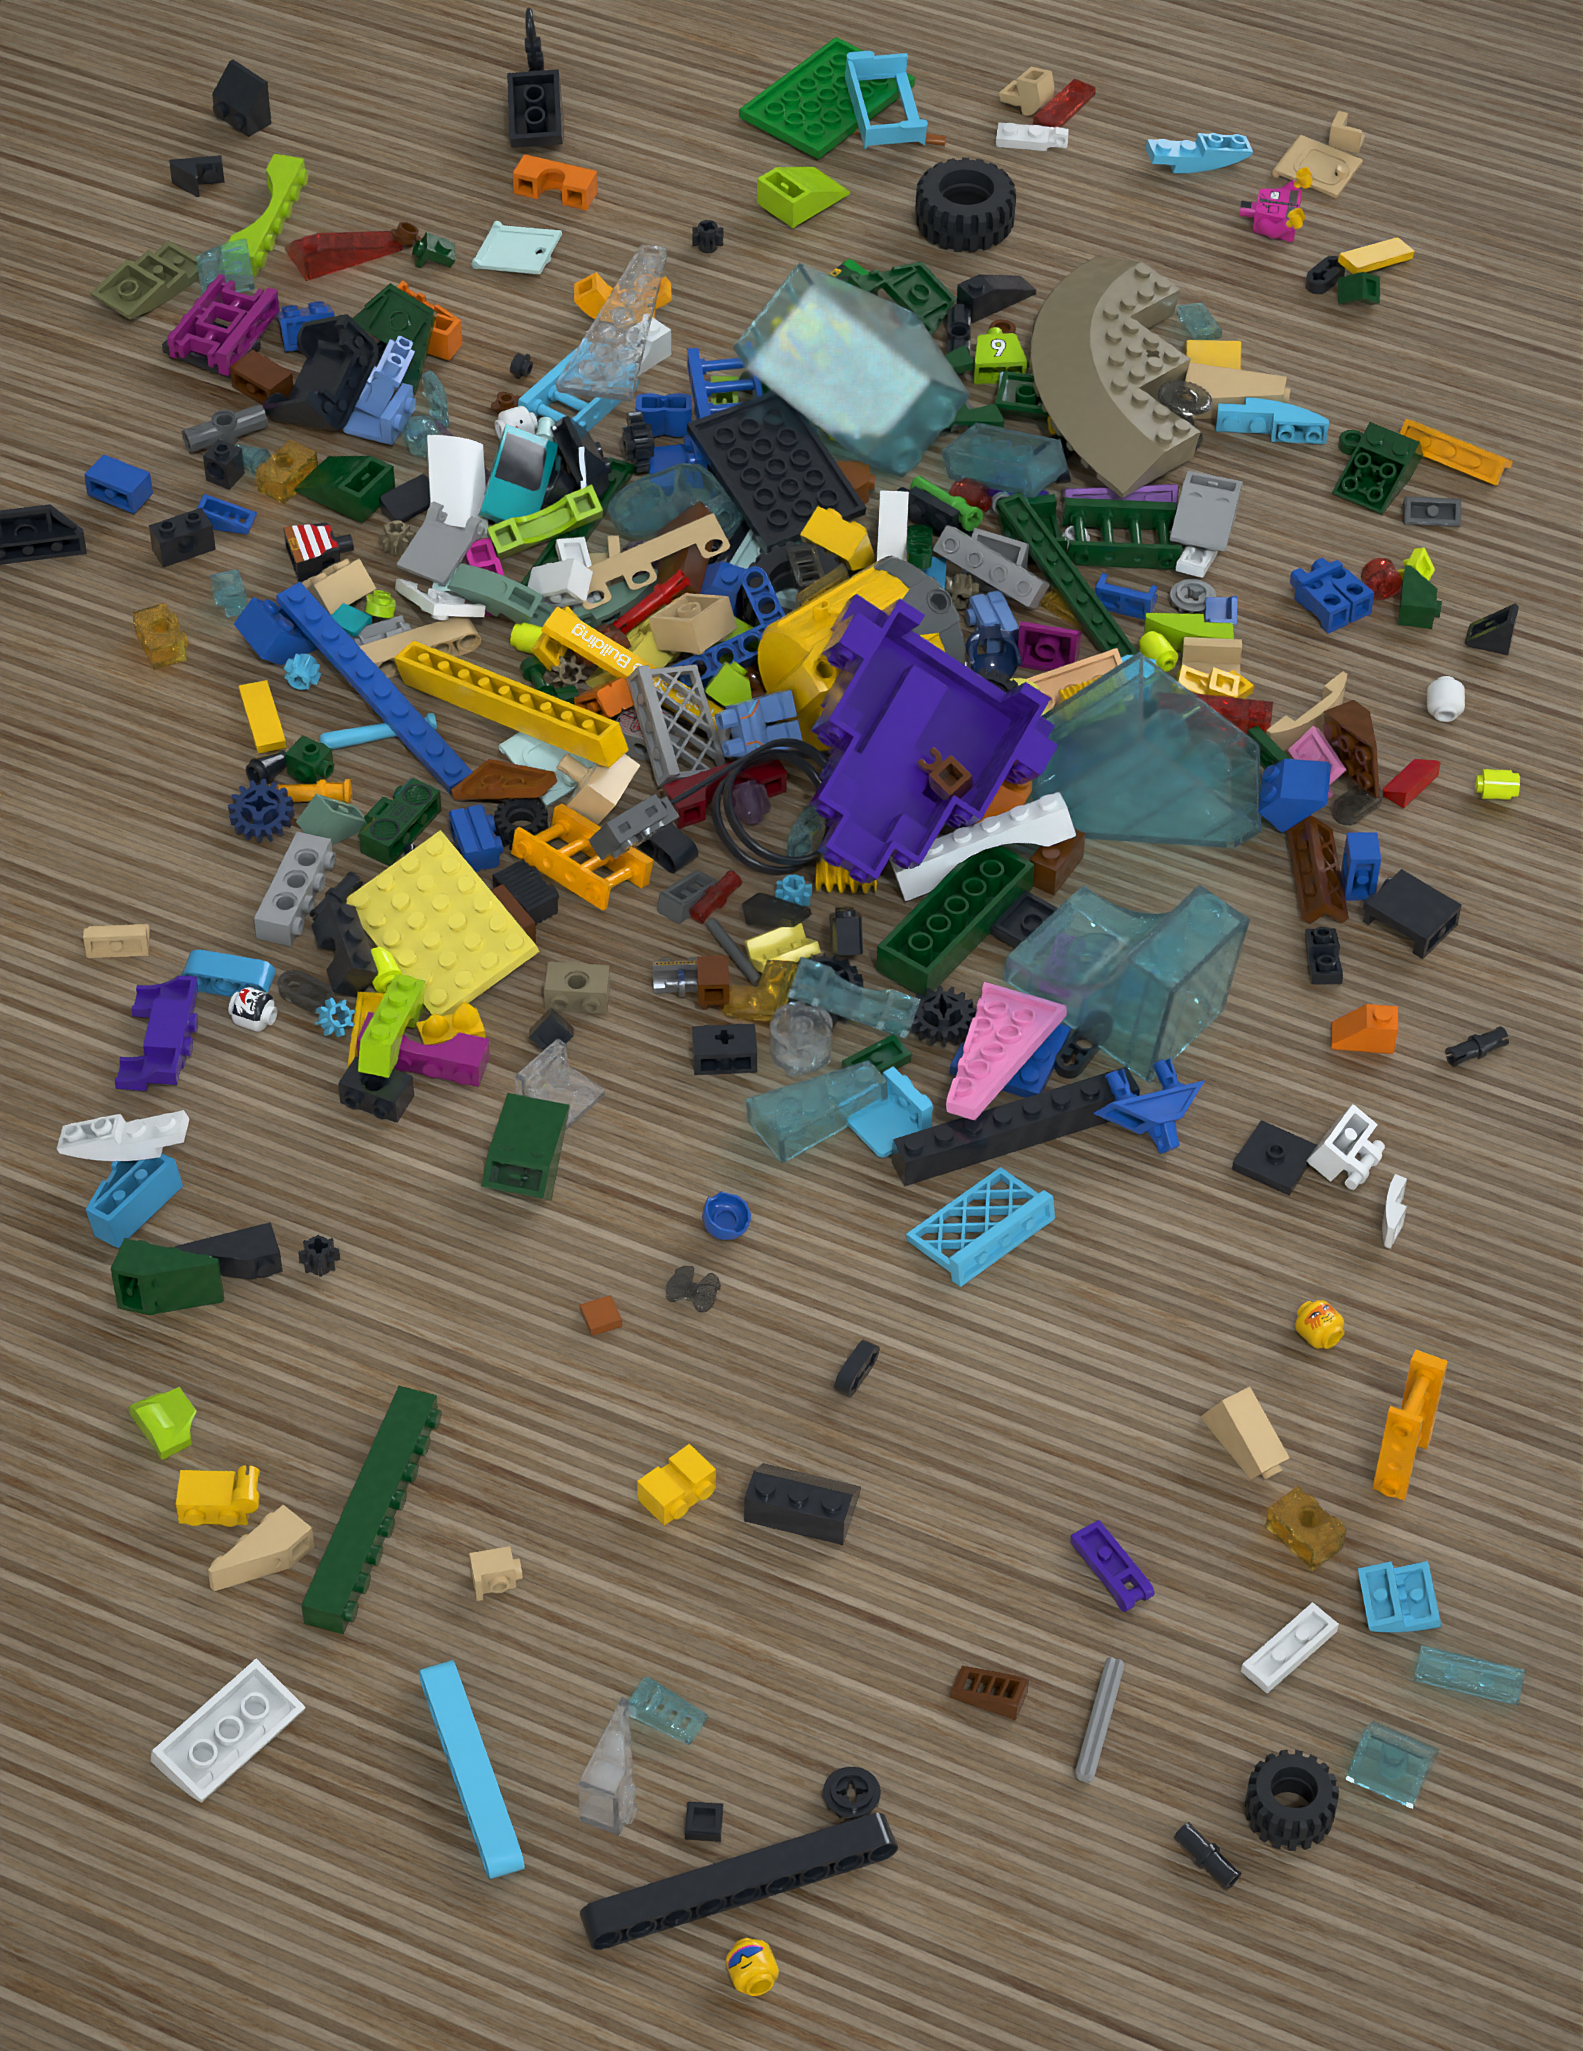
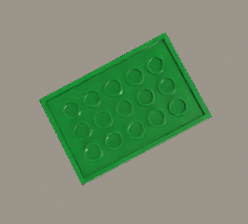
(813, 103)

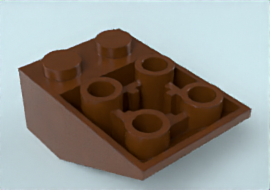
(1352, 738)

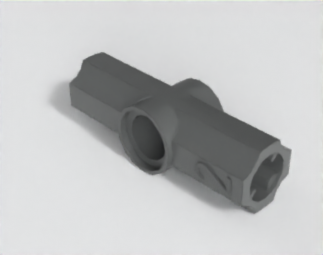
(226, 427)

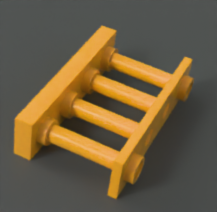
(574, 876)
(1410, 1425)

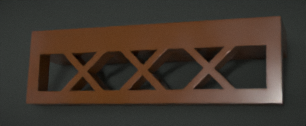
(1316, 871)

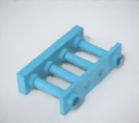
(545, 393)

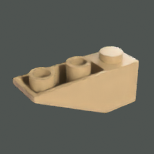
(268, 1549)

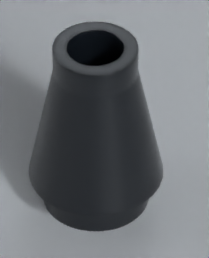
(266, 767)

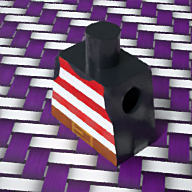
(314, 548)

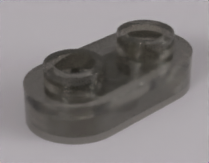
(1359, 803)
(310, 991)

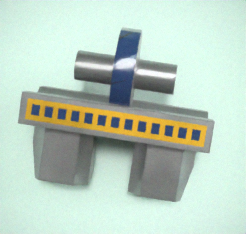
(675, 976)

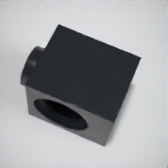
(223, 464)

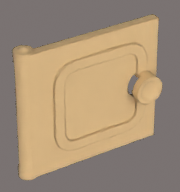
(1322, 162)

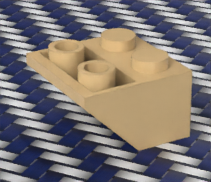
(340, 584)

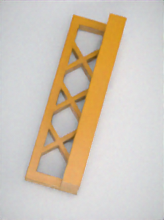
(1457, 452)

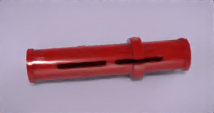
(661, 595)

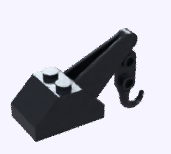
(535, 98)

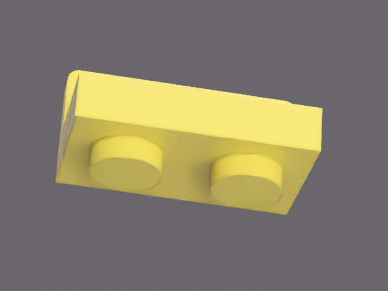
(780, 944)

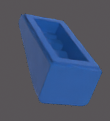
(220, 511)

